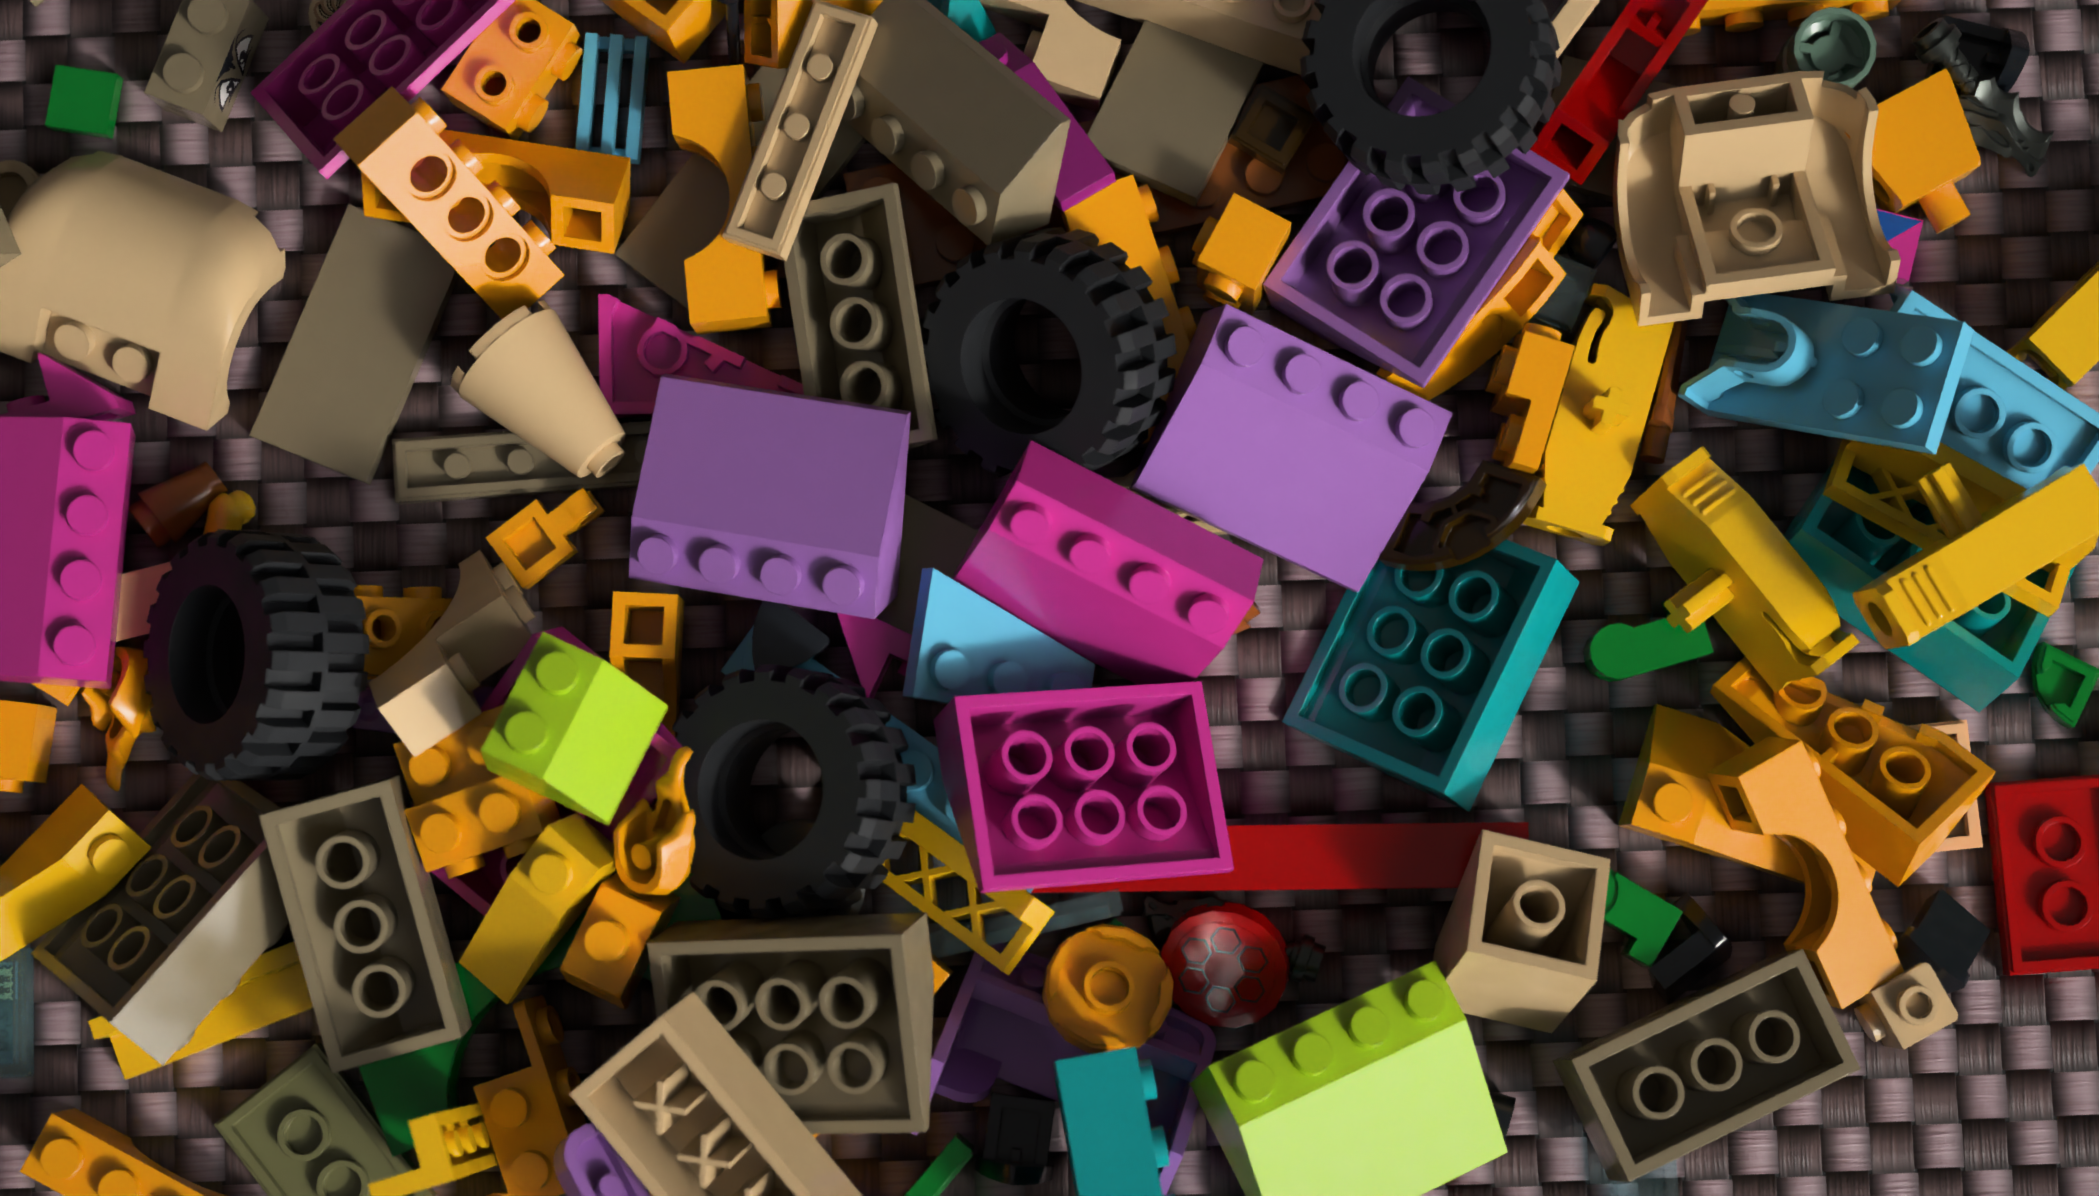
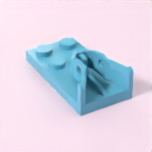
(1834, 371)
(2009, 412)

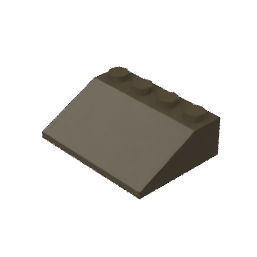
(179, 921)
(820, 1008)

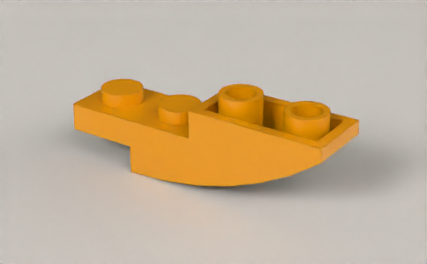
(1510, 304)

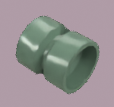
(1833, 43)

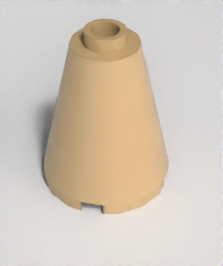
(543, 392)

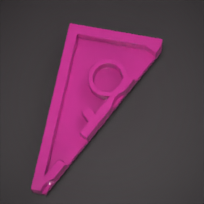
(642, 348)

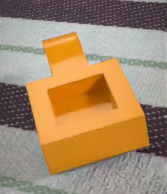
(538, 540)

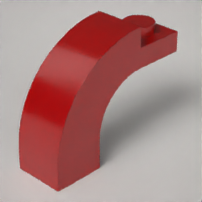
(1613, 83)

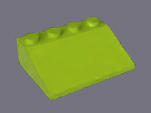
(1357, 1098)

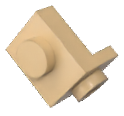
(1906, 1008)

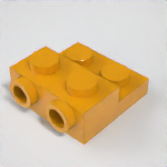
(1527, 390)
(464, 806)

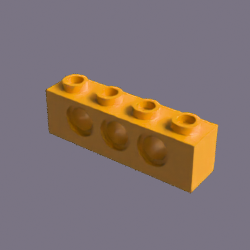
(388, 143)

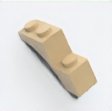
(1069, 52)
(479, 633)

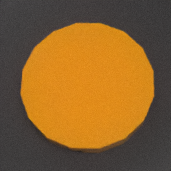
(1107, 989)

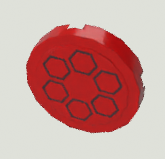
(1226, 964)

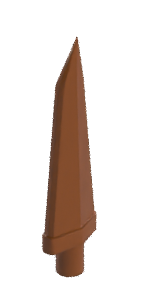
(1661, 412)

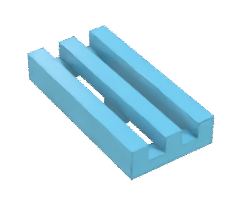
(616, 46)

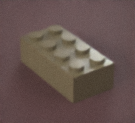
(1706, 1065)

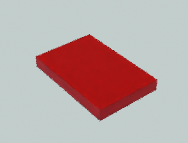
(2046, 872)

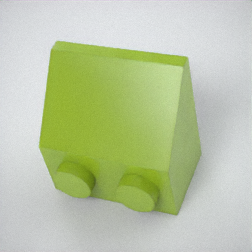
(573, 729)

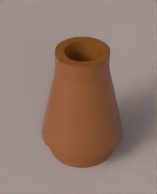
(176, 504)

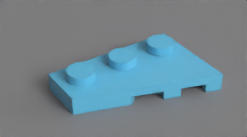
(977, 648)

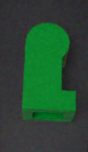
(1630, 651)
(1639, 917)

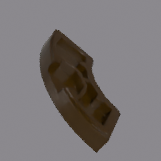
(1464, 523)

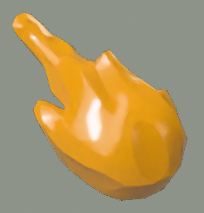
(125, 707)
(658, 846)

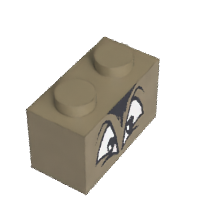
(206, 59)

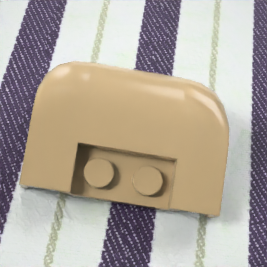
(1748, 194)
(136, 280)

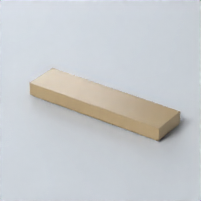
(800, 130)

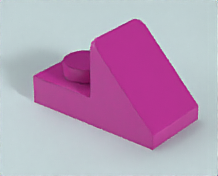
(70, 396)
(873, 648)

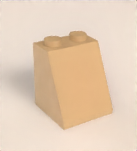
(1524, 931)

